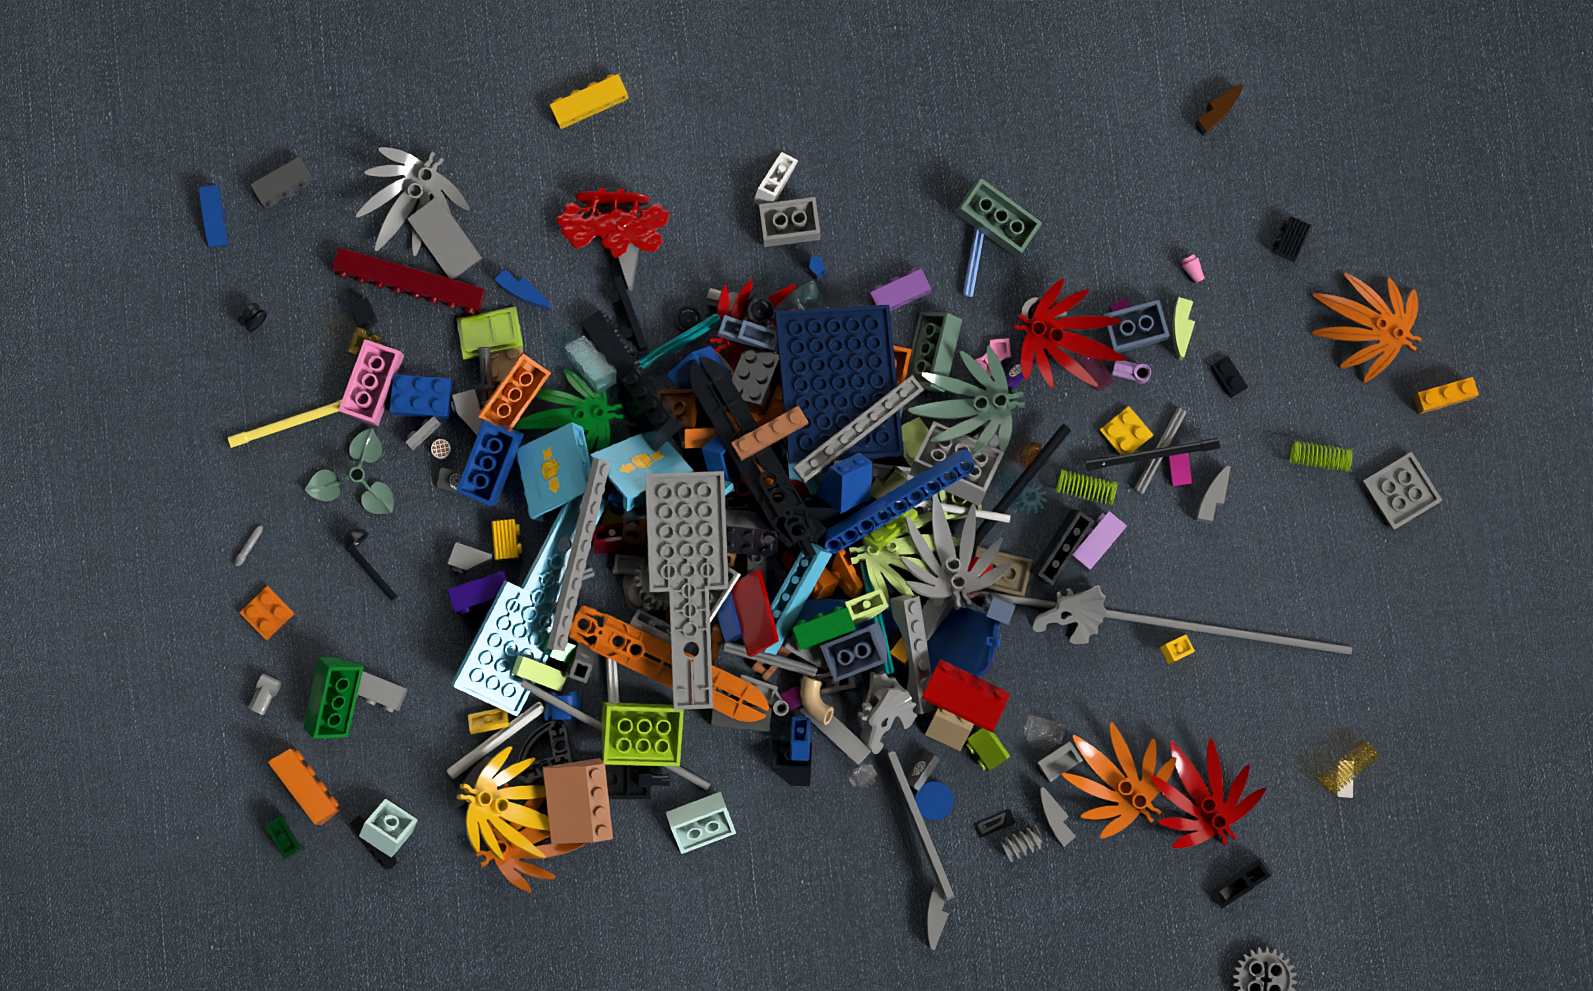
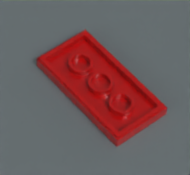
(754, 613)

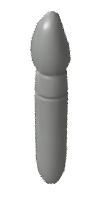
(248, 546)

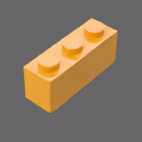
(1445, 395)

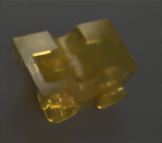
(358, 338)

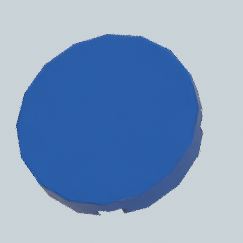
(934, 800)

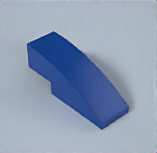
(213, 216)
(522, 290)
(728, 620)

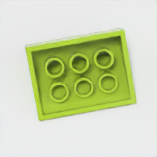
(641, 734)

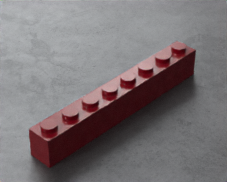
(409, 280)

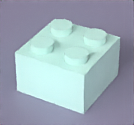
(388, 828)

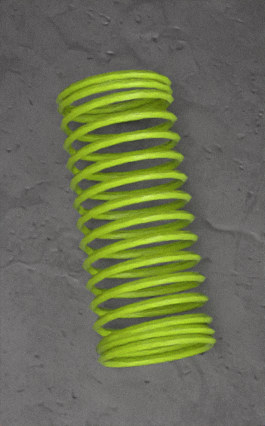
(1345, 461)
(1064, 473)

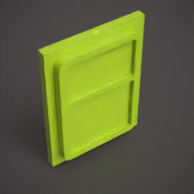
(491, 329)

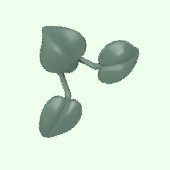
(365, 448)

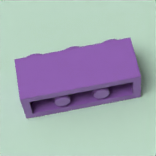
(901, 290)

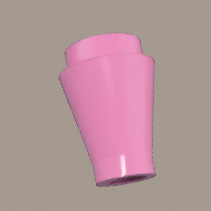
(1193, 268)

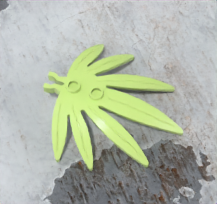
(878, 562)

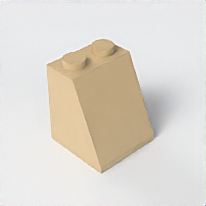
(949, 729)

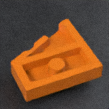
(846, 576)

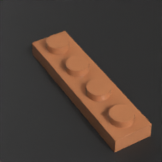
(769, 433)

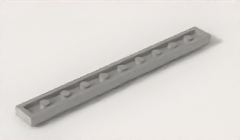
(578, 554)

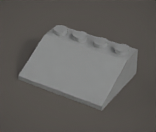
(974, 485)

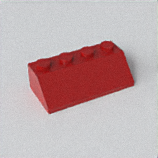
(966, 695)

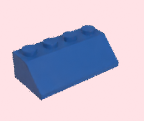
(489, 463)

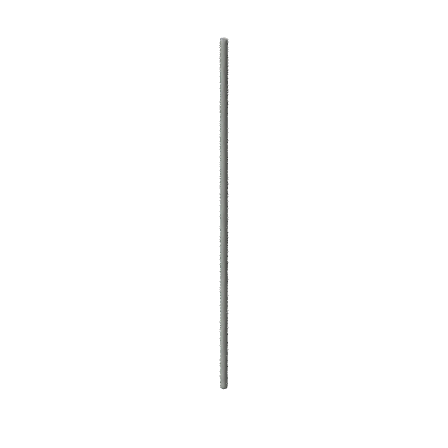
(1190, 626)

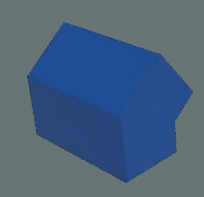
(816, 267)

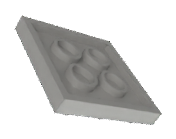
(1401, 491)

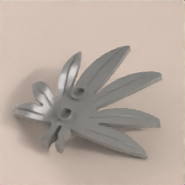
(418, 184)
(952, 574)

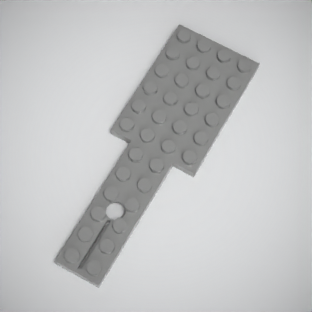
(688, 560)

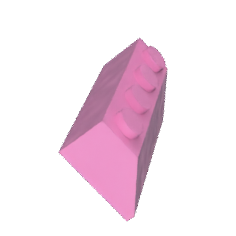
(371, 382)

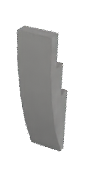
(842, 738)

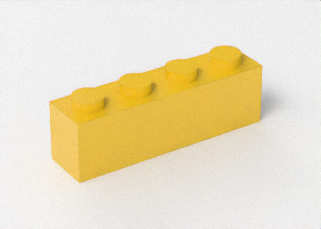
(589, 101)

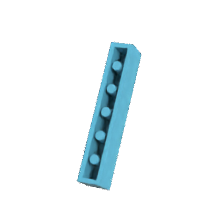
(795, 592)

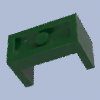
(283, 837)

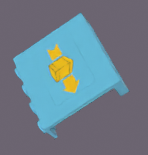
(633, 460)
(554, 469)

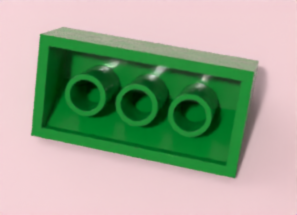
(333, 698)

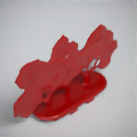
(616, 227)

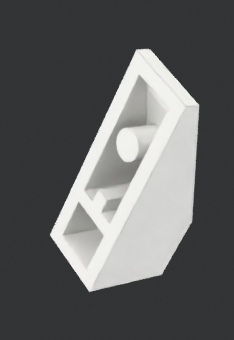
(775, 179)

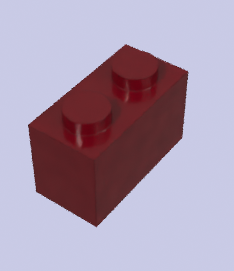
(609, 539)

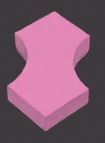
(1002, 350)

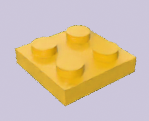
(1126, 432)

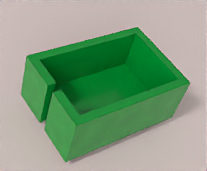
(822, 628)

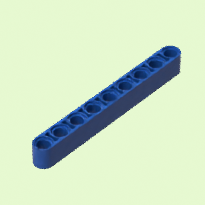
(904, 494)

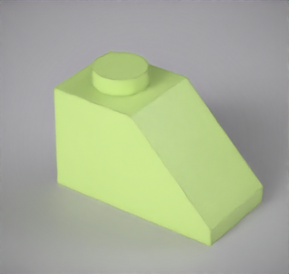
(866, 606)

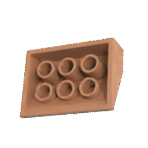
(578, 802)

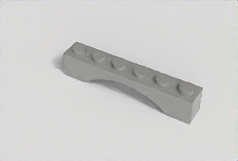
(909, 618)

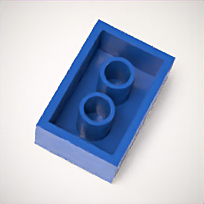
(421, 397)

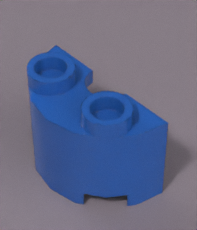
(554, 713)

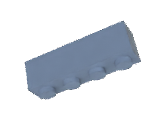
(998, 607)

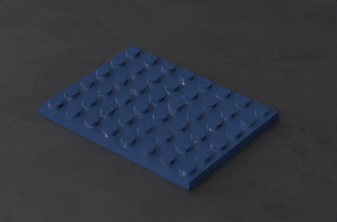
(834, 370)

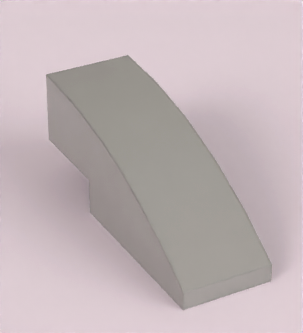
(1213, 497)
(1055, 816)
(935, 917)

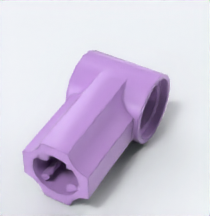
(1129, 371)

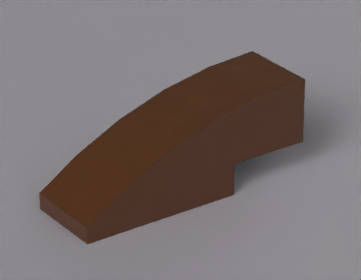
(1218, 110)

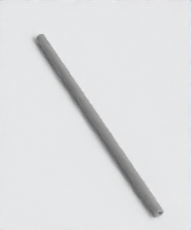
(598, 725)

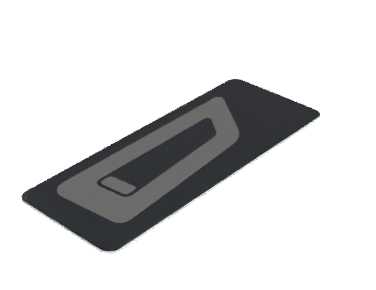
(994, 823)

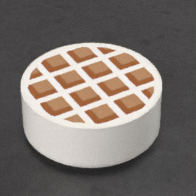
(441, 449)

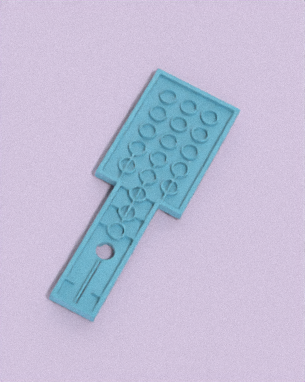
(519, 622)

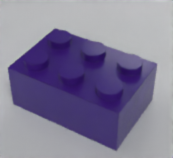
(476, 594)

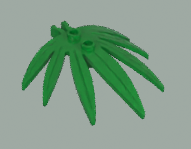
(587, 413)

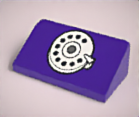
(1015, 375)

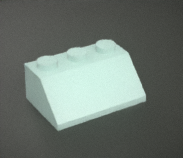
(700, 822)

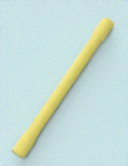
(245, 437)

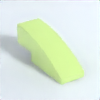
(1182, 326)
(538, 673)

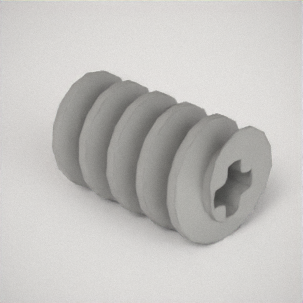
(1022, 843)

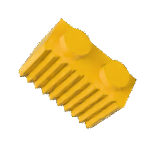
(506, 540)

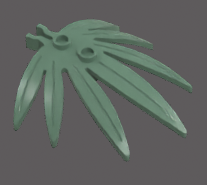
(988, 404)

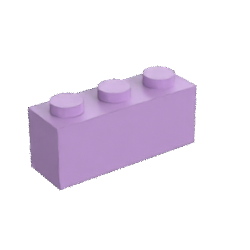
(1098, 540)

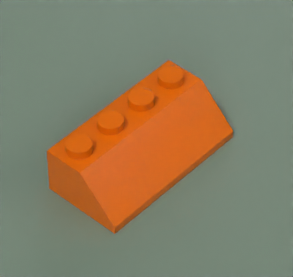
(514, 392)
(304, 786)

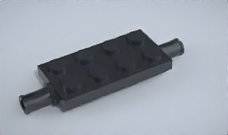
(632, 781)

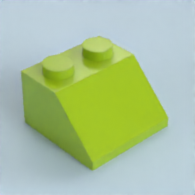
(987, 748)

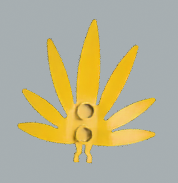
(490, 804)

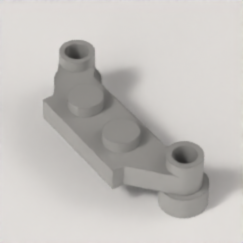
(769, 691)

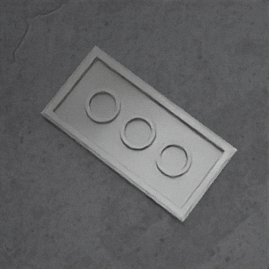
(444, 238)

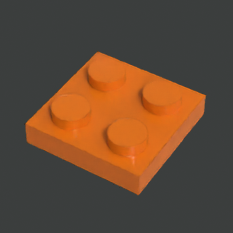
(267, 613)

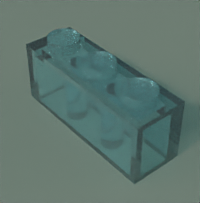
(591, 364)

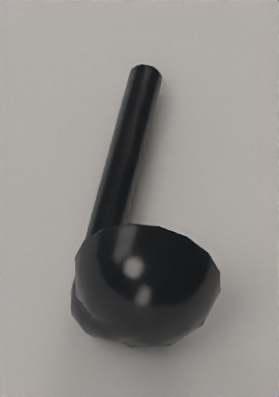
(354, 539)

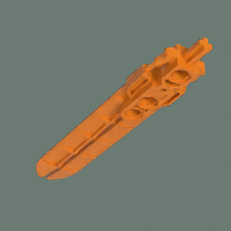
(657, 671)

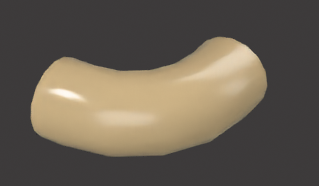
(812, 701)

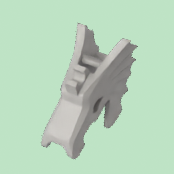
(1085, 609)
(884, 701)

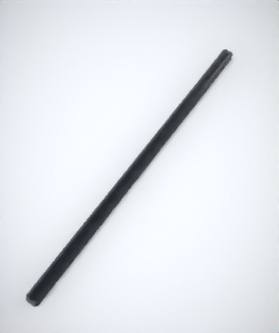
(1006, 501)

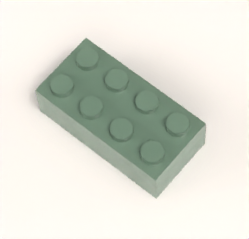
(998, 217)

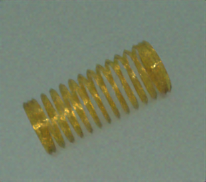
(1331, 785)

